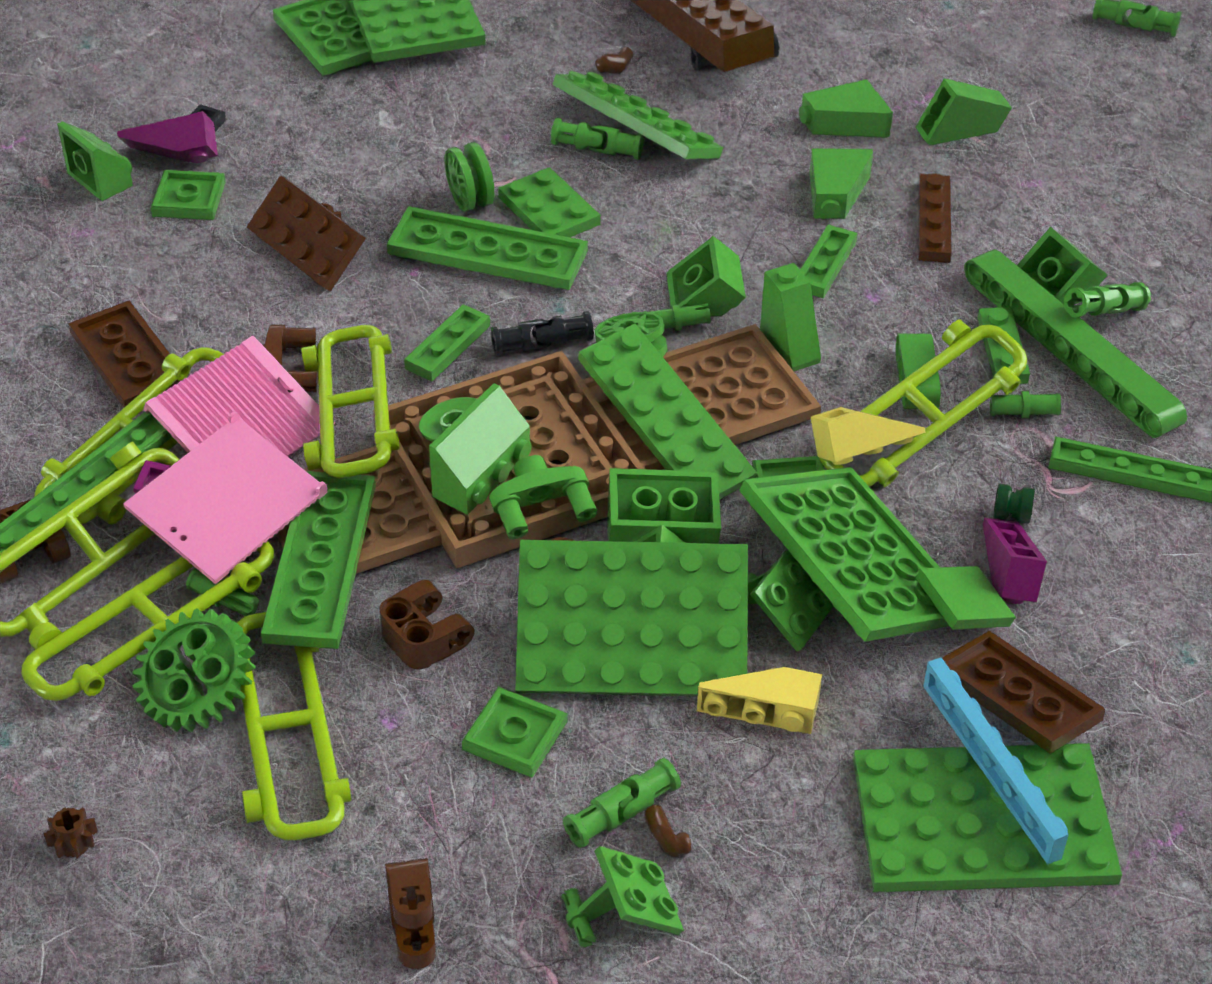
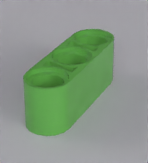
(911, 353)

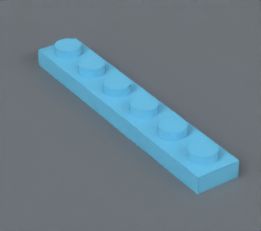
(999, 766)

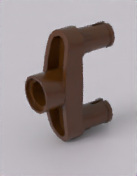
(282, 337)

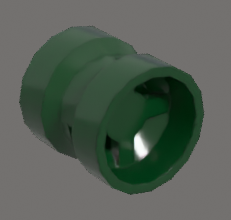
(1015, 503)

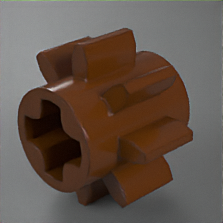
(70, 832)

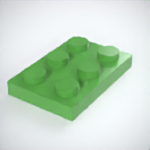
(549, 204)

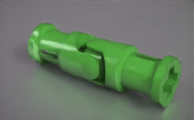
(1142, 16)
(596, 137)
(1107, 299)
(621, 802)

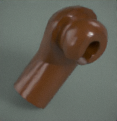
(614, 62)
(662, 831)

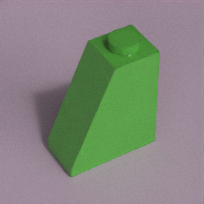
(846, 111)
(962, 112)
(837, 180)
(790, 316)

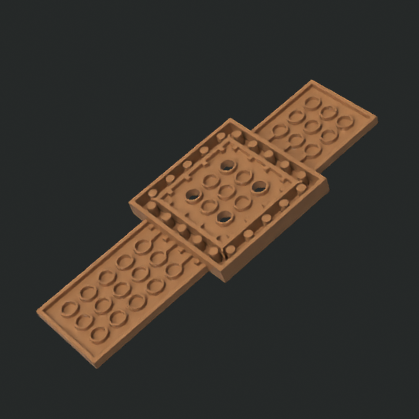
(732, 376)

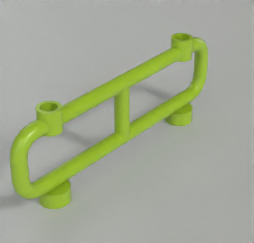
(959, 339)
(386, 439)
(129, 463)
(111, 507)
(49, 640)
(261, 803)

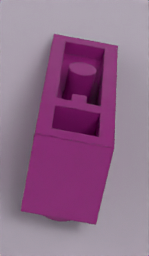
(181, 138)
(1013, 561)

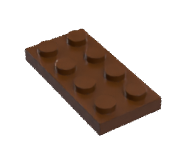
(306, 233)
(121, 349)
(1023, 692)

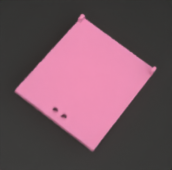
(244, 383)
(225, 498)

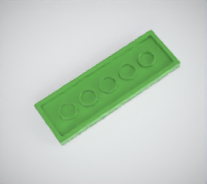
(638, 116)
(488, 247)
(663, 408)
(319, 565)

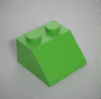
(94, 162)
(1060, 265)
(708, 276)

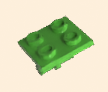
(789, 599)
(631, 887)

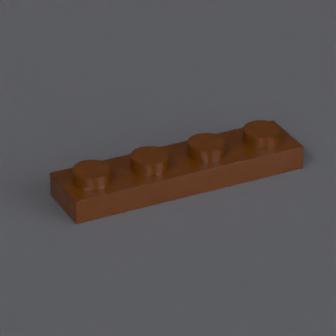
(934, 218)

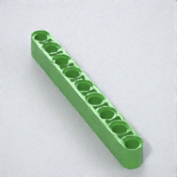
(1076, 344)

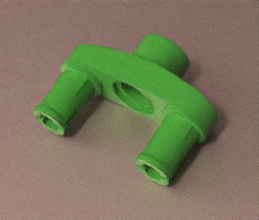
(538, 484)

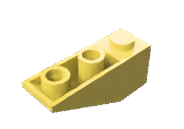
(848, 432)
(769, 697)

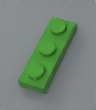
(828, 258)
(447, 342)
(996, 354)

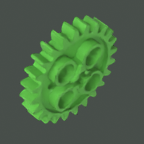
(163, 687)

